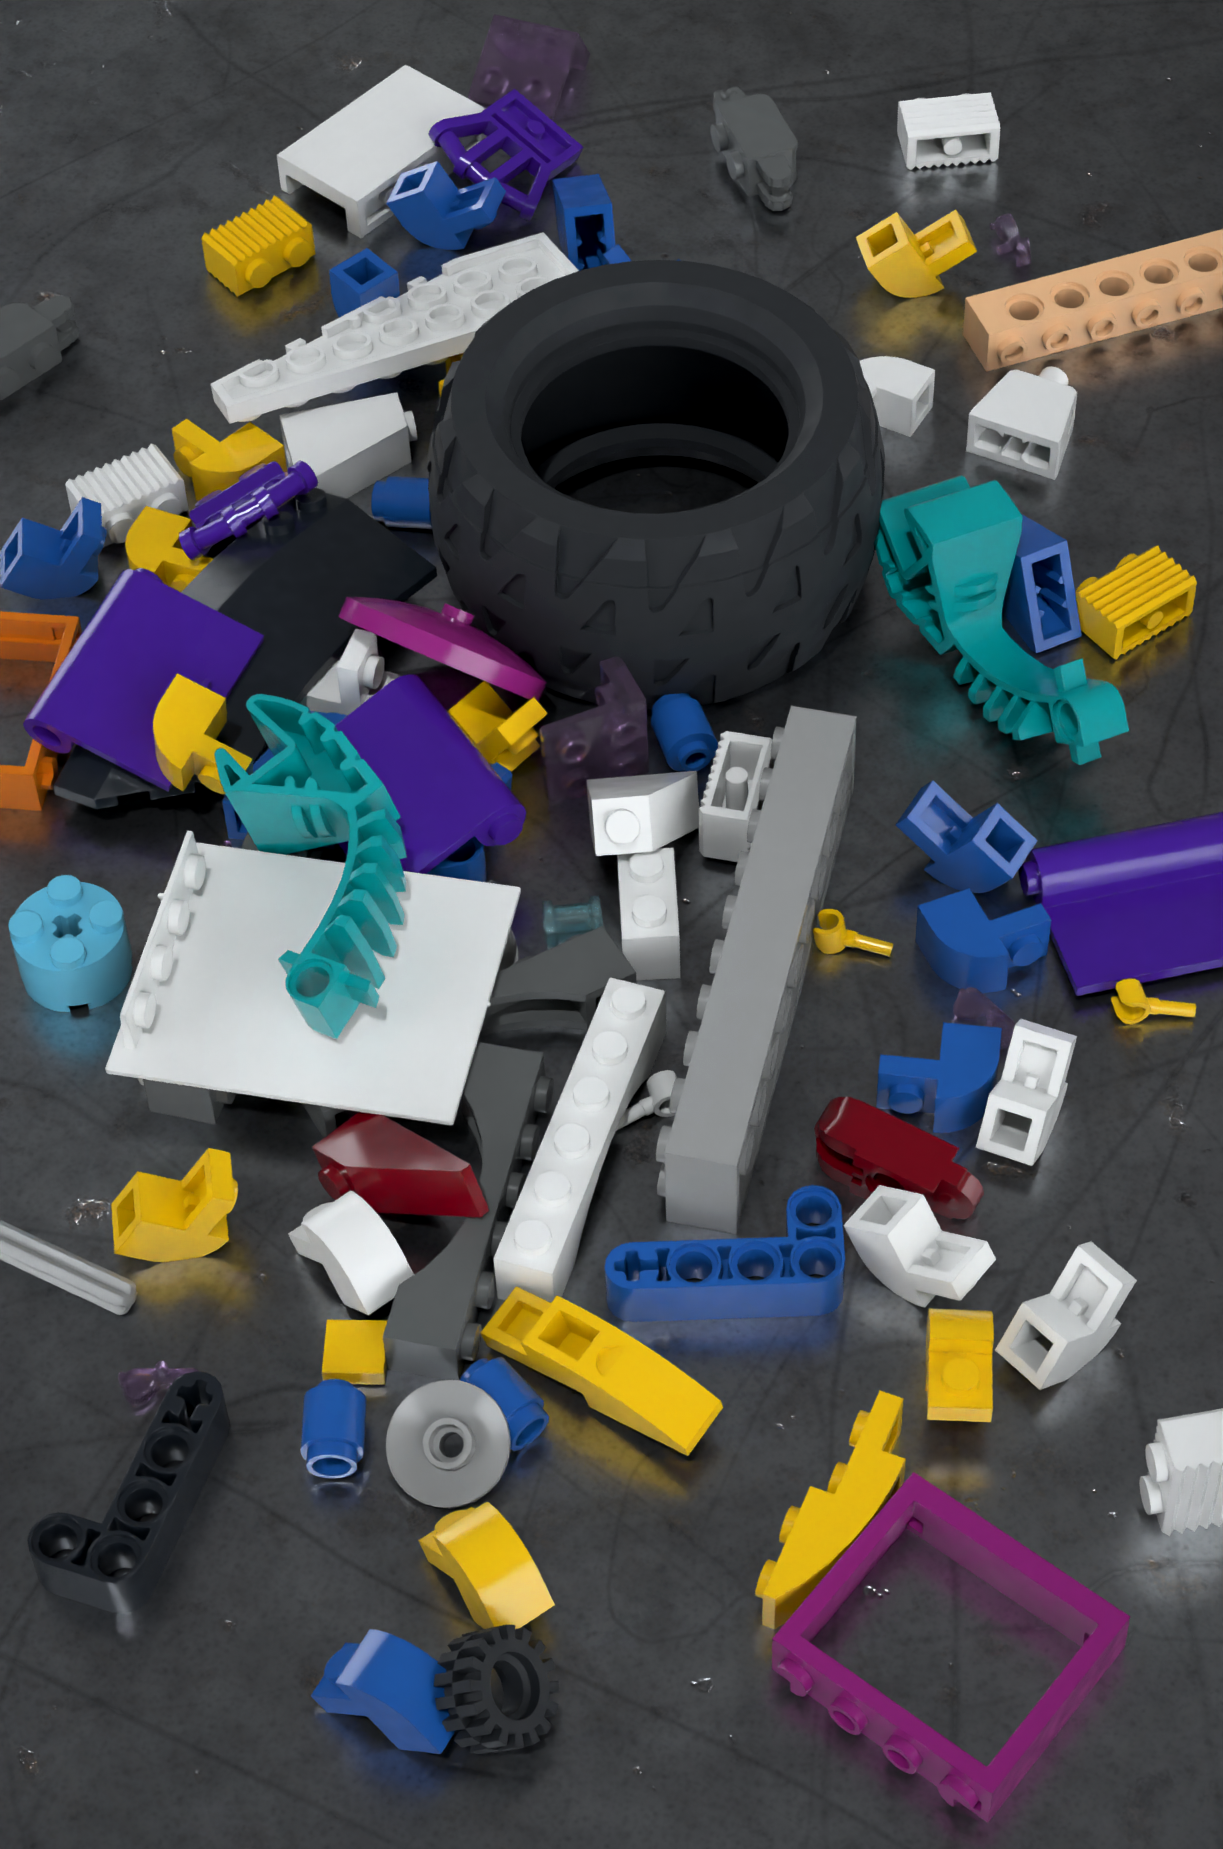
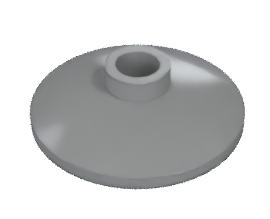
(418, 1439)

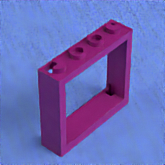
(1008, 1568)

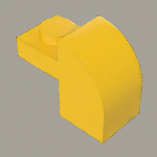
(912, 263)
(220, 464)
(156, 546)
(495, 729)
(186, 734)
(175, 1218)
(959, 1365)
(488, 1566)

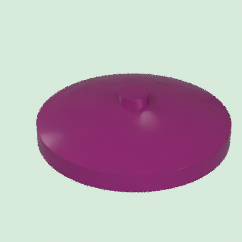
(446, 639)

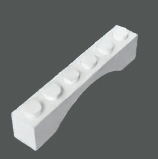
(555, 1200)

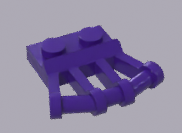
(523, 134)
(254, 496)

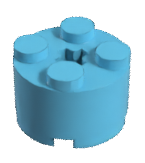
(71, 945)

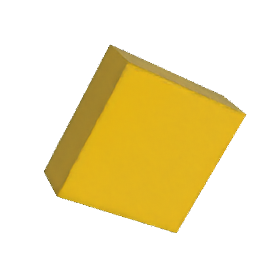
(355, 1351)

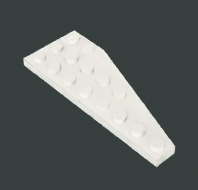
(395, 333)

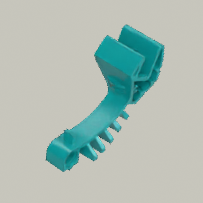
(949, 569)
(312, 798)

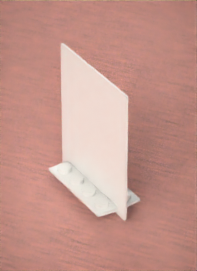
(217, 1008)

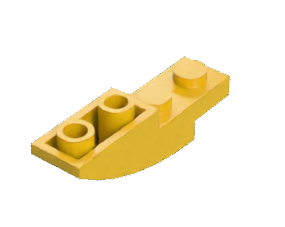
(604, 1365)
(834, 1519)

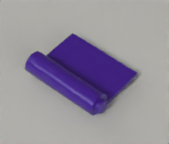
(124, 665)
(431, 774)
(1133, 901)

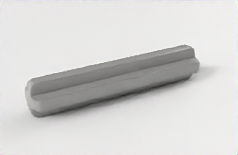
(66, 1270)

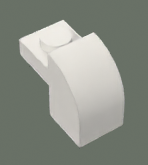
(899, 391)
(352, 678)
(1029, 1094)
(354, 1250)
(910, 1251)
(1072, 1323)

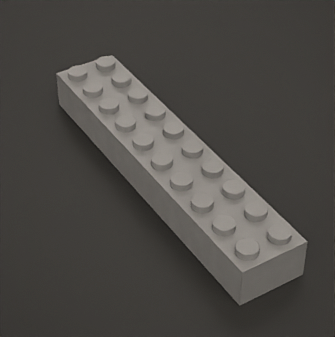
(757, 972)

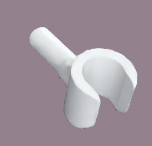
(660, 1091)

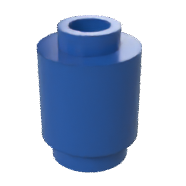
(402, 502)
(683, 732)
(515, 1397)
(333, 1428)

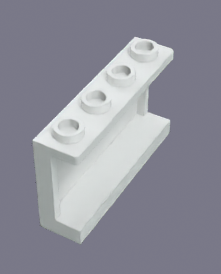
(371, 142)

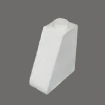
(350, 442)
(641, 811)

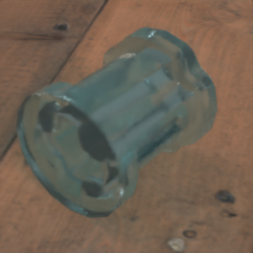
(554, 916)

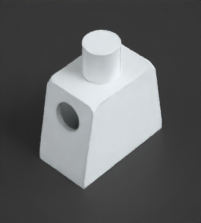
(1025, 421)

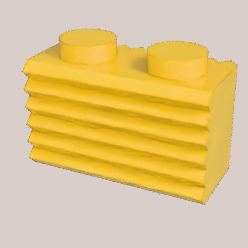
(258, 246)
(1135, 601)

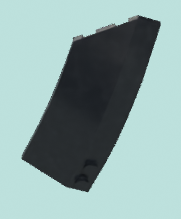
(290, 587)

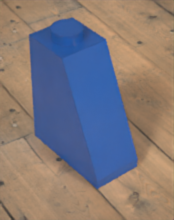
(583, 219)
(1041, 590)

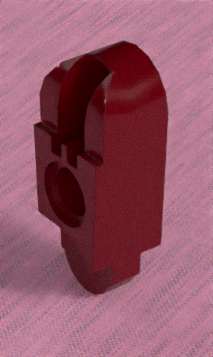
(873, 1148)

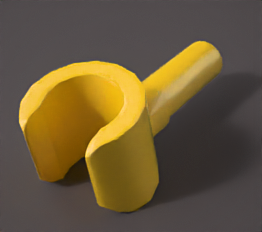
(835, 936)
(1134, 1006)

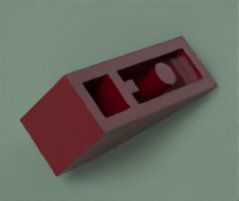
(396, 1170)

